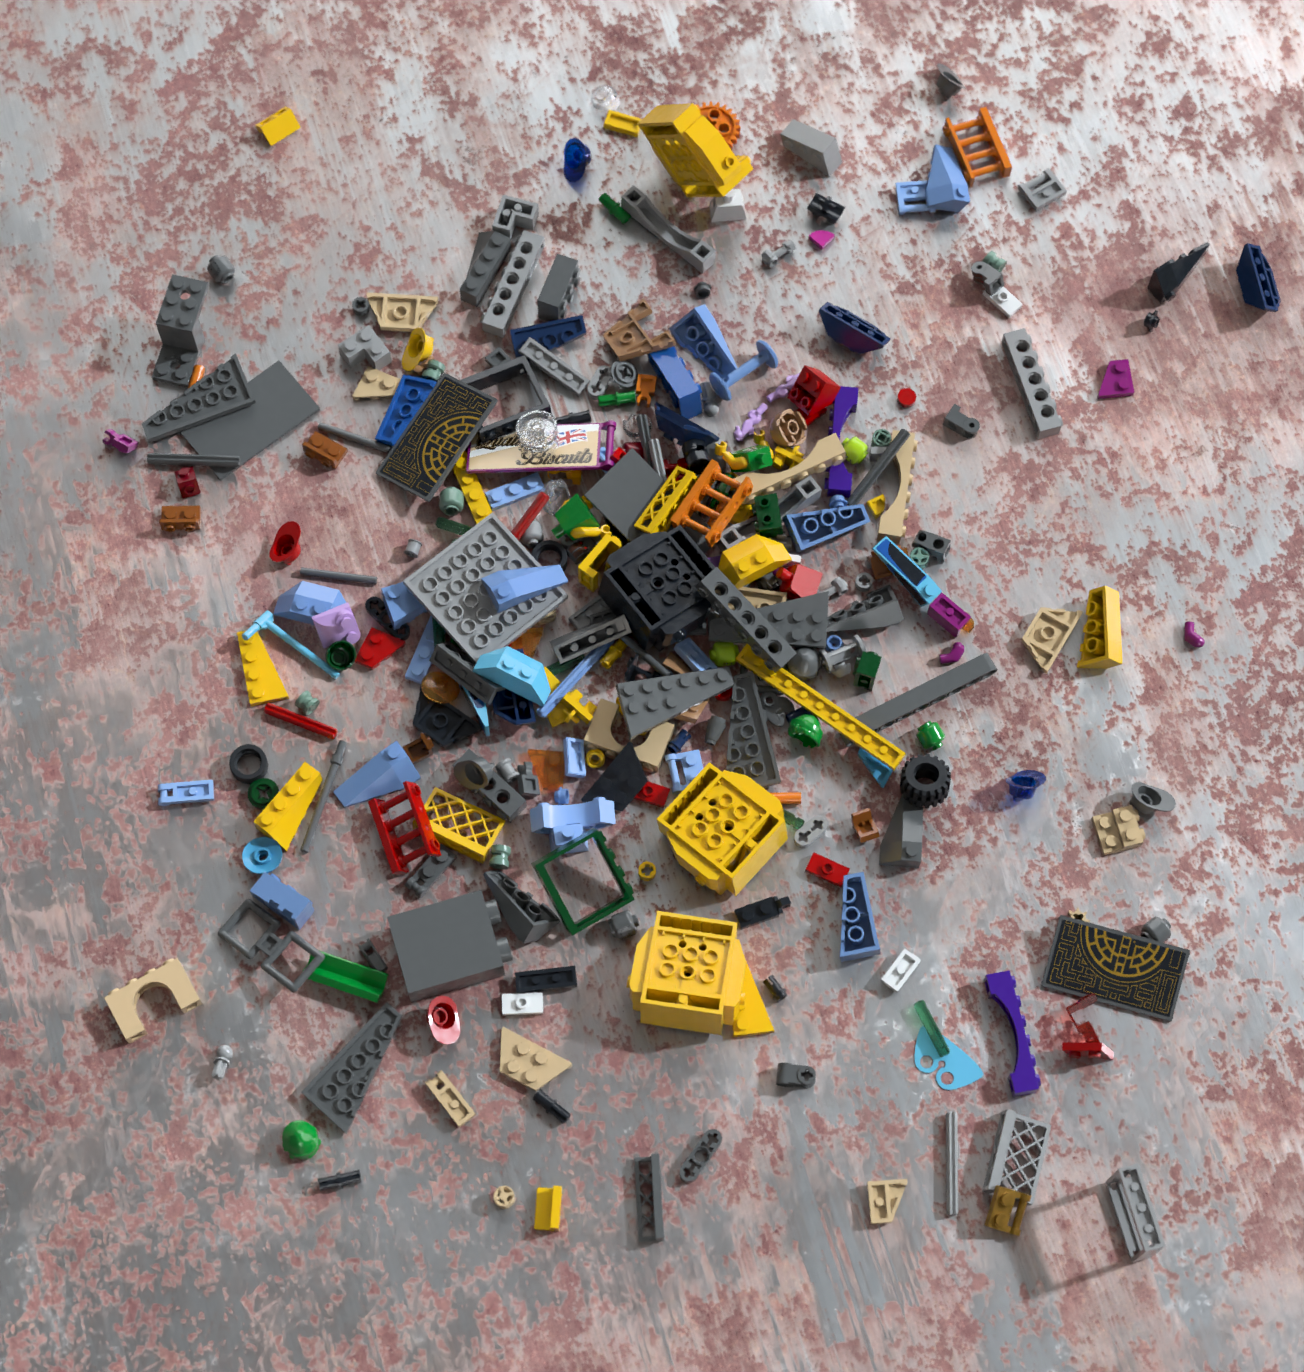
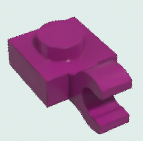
(121, 442)

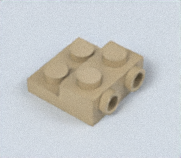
(1118, 830)

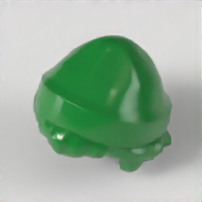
(806, 729)
(300, 1140)

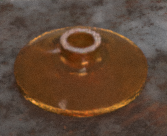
(440, 687)

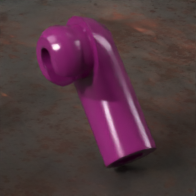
(1192, 637)
(955, 654)

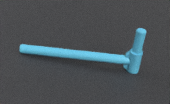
(266, 621)

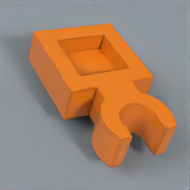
(645, 386)

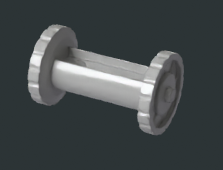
(841, 654)

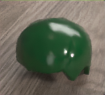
(340, 655)

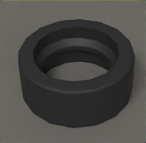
(554, 546)
(243, 750)

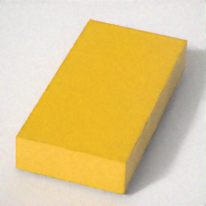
(622, 123)

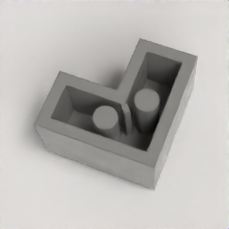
(514, 213)
(365, 345)

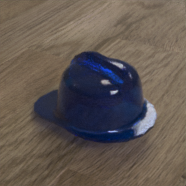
(576, 159)
(1024, 784)

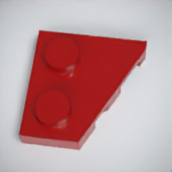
(377, 648)
(1087, 1049)

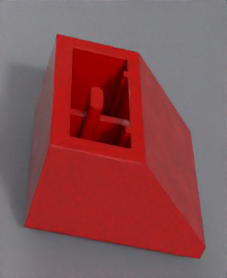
(813, 390)

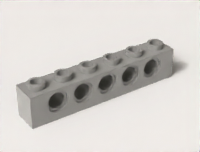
(499, 324)
(1042, 426)

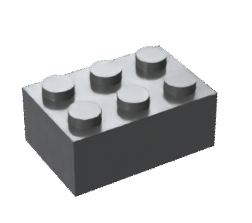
(558, 288)

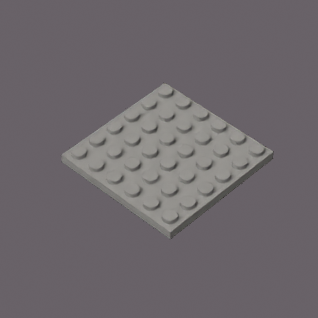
(458, 600)

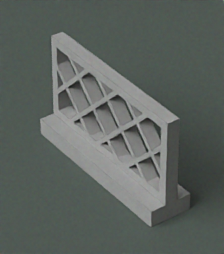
(1001, 1148)

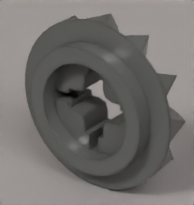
(629, 371)

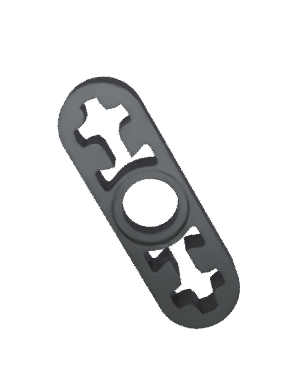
(714, 1146)

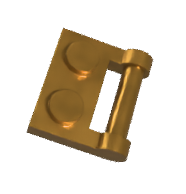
(1001, 1209)

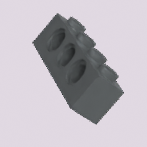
(507, 810)

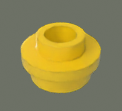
(595, 763)

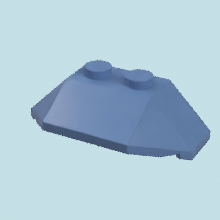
(306, 601)

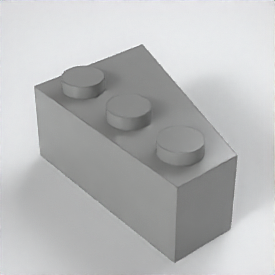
(812, 146)

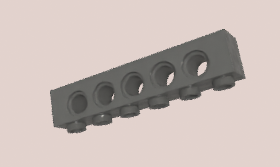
(746, 610)

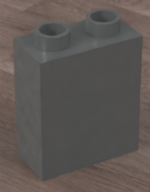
(449, 945)

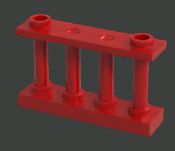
(386, 828)

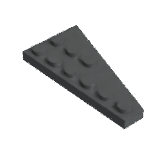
(207, 399)
(347, 1077)

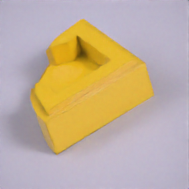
(876, 506)

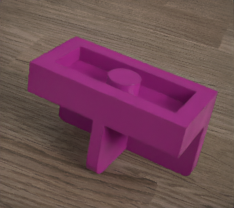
(948, 614)

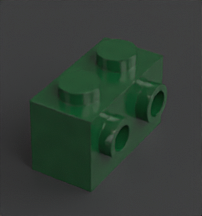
(768, 515)
(866, 670)

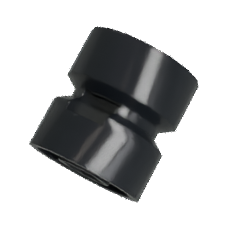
(696, 455)

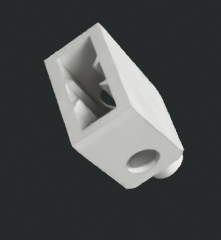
(728, 208)

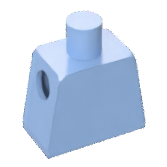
(563, 834)

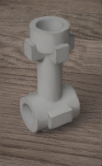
(770, 257)
(838, 586)

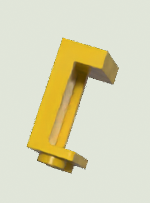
(588, 568)

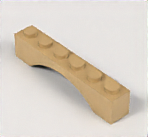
(826, 453)
(892, 520)

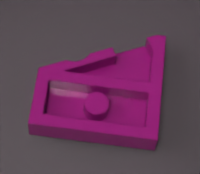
(1117, 380)

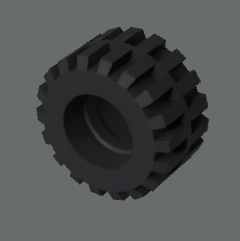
(929, 768)

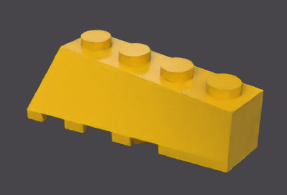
(1102, 630)
(289, 806)

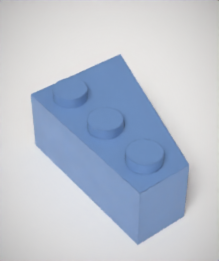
(282, 900)

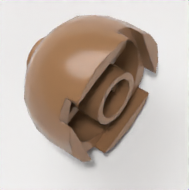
(788, 428)

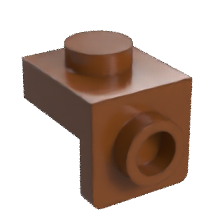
(864, 825)

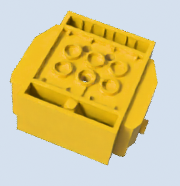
(693, 150)
(705, 847)
(716, 979)

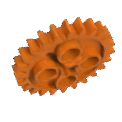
(725, 121)

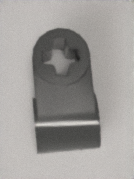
(793, 1075)

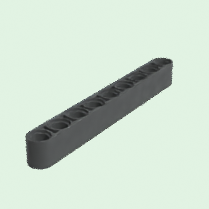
(927, 694)

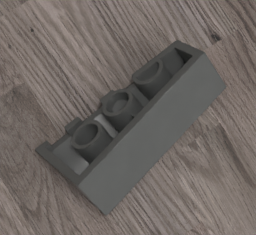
(487, 259)

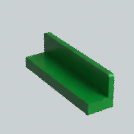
(349, 977)

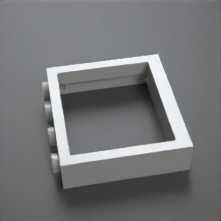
(1135, 1213)

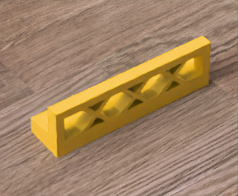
(661, 518)

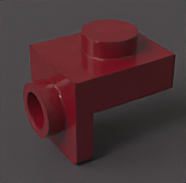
(187, 482)

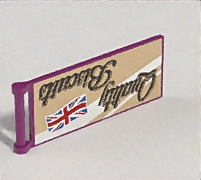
(577, 451)

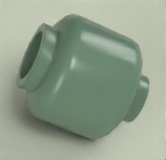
(451, 501)

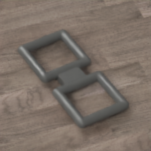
(271, 945)

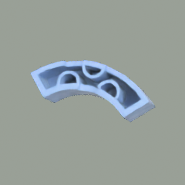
(590, 814)

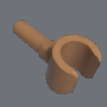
(418, 370)

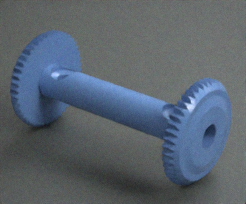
(765, 355)

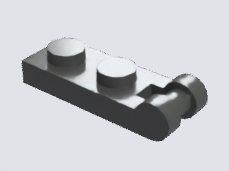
(431, 871)

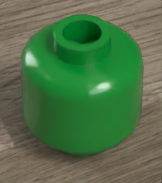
(930, 735)

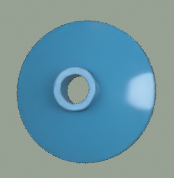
(258, 848)

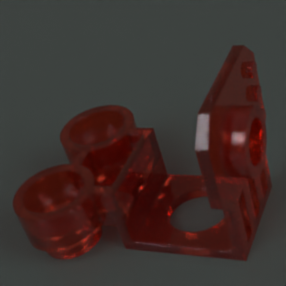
(1086, 1028)

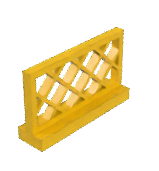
(454, 840)

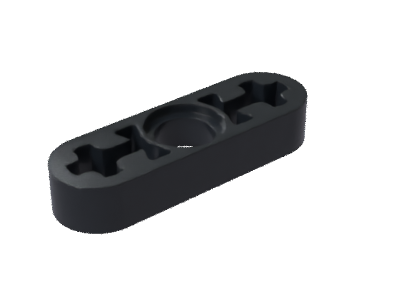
(387, 626)

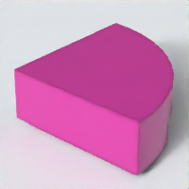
(821, 238)

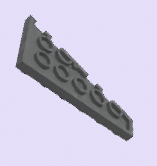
(798, 621)
(659, 699)
(749, 739)

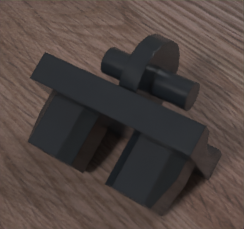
(826, 208)

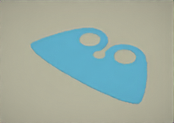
(956, 1062)

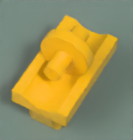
(787, 456)
(571, 702)

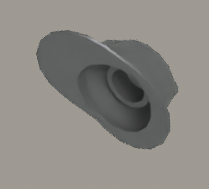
(948, 81)
(474, 773)
(1149, 798)

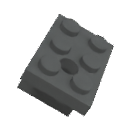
(180, 330)

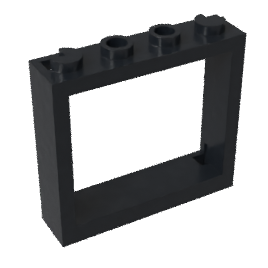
(499, 374)

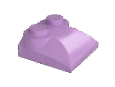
(337, 625)

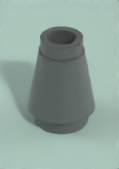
(714, 729)

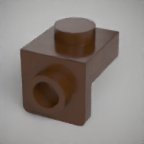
(419, 749)

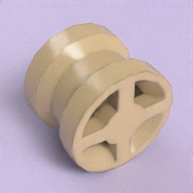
(503, 1193)

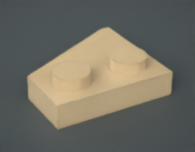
(376, 385)
(884, 1199)

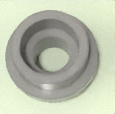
(841, 669)

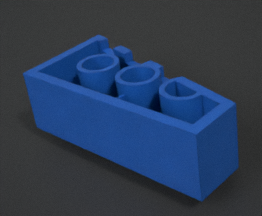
(677, 381)

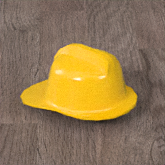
(418, 349)

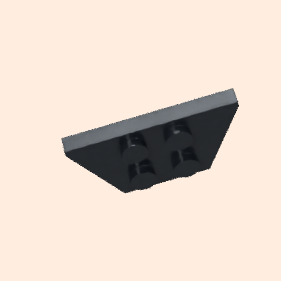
(443, 722)
(620, 780)

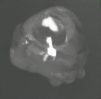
(558, 493)

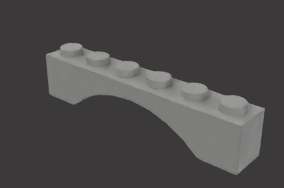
(690, 248)
(794, 501)

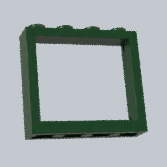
(616, 871)

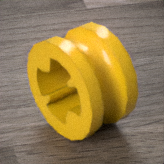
(642, 867)

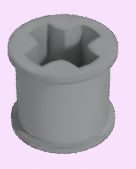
(413, 548)

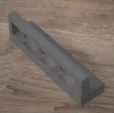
(460, 667)
(657, 1198)

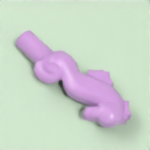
(782, 390)
(747, 429)

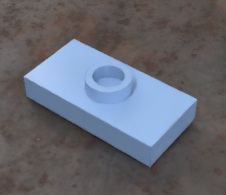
(574, 757)

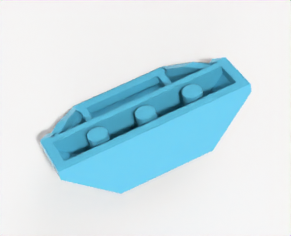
(515, 673)

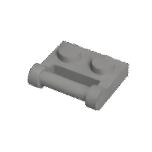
(1044, 194)

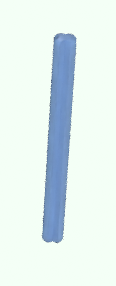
(572, 679)

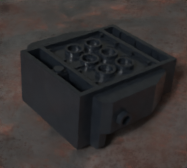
(658, 613)

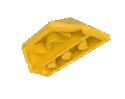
(752, 559)

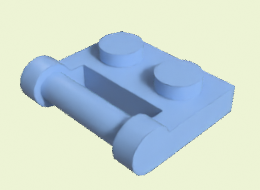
(911, 192)
(691, 766)

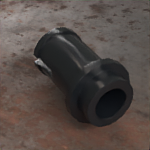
(775, 989)

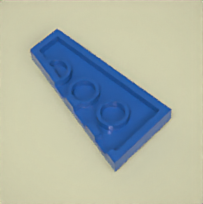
(403, 407)

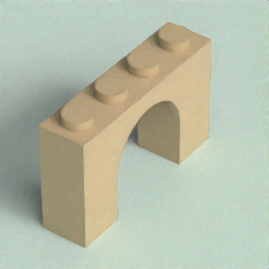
(600, 737)
(124, 1000)

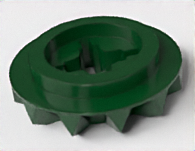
(262, 784)

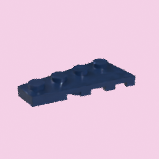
(549, 334)

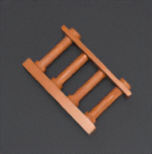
(989, 135)
(703, 488)

